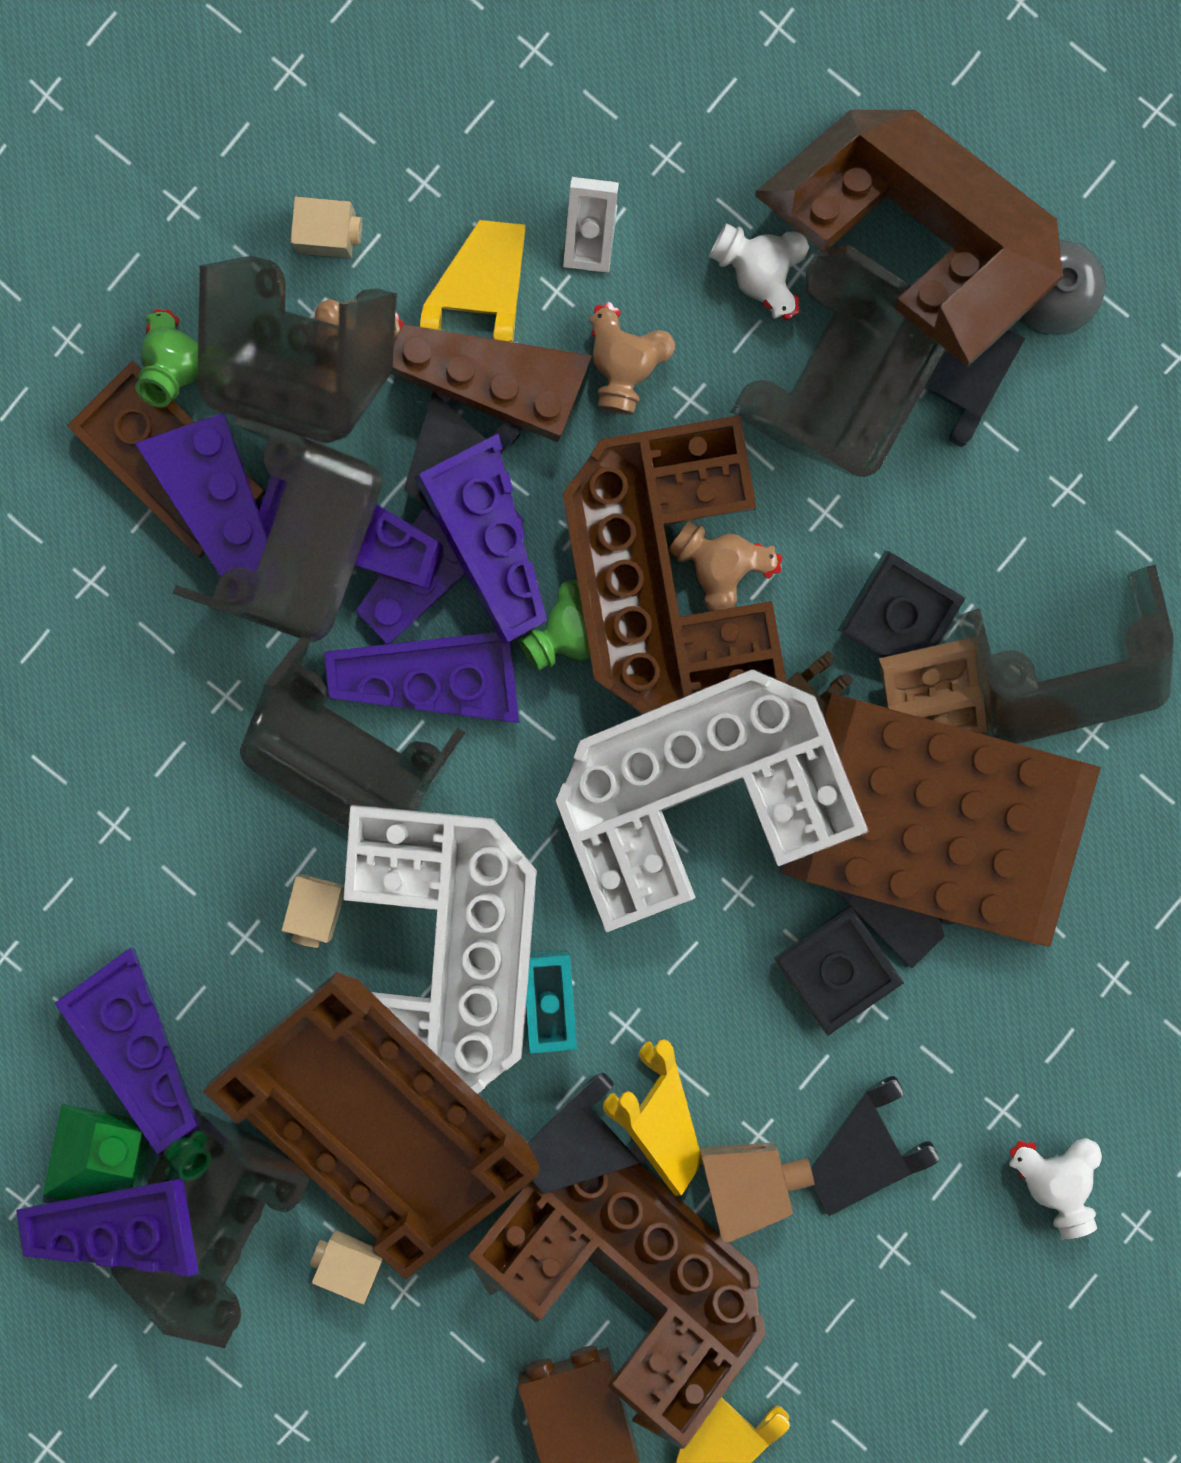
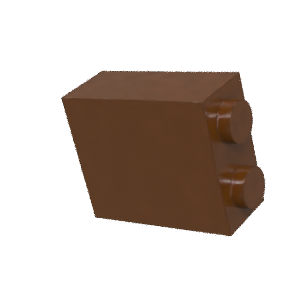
(575, 1411)

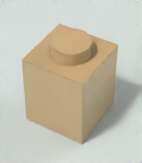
(325, 227)
(313, 910)
(345, 1266)

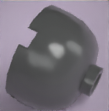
(1074, 298)

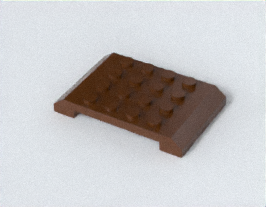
(954, 822)
(377, 1122)

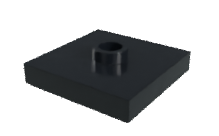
(900, 609)
(838, 970)

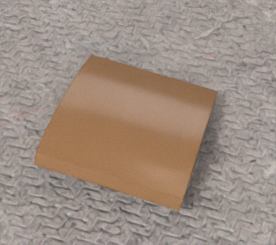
(936, 685)

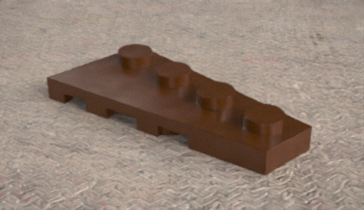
(499, 377)

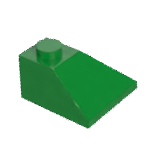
(94, 1154)

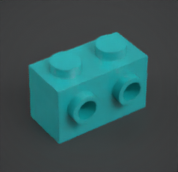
(550, 1003)

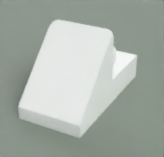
(590, 224)

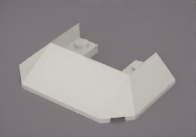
(686, 749)
(482, 928)

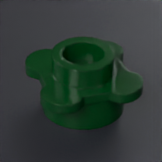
(187, 1157)

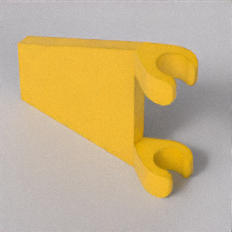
(482, 278)
(662, 1121)
(731, 1438)

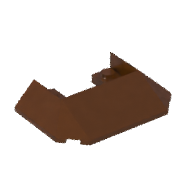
(999, 237)
(624, 567)
(662, 1260)

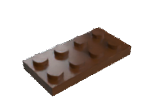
(113, 426)

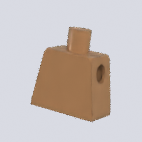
(751, 1186)

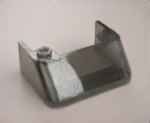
(310, 541)
(1027, 710)
(329, 759)

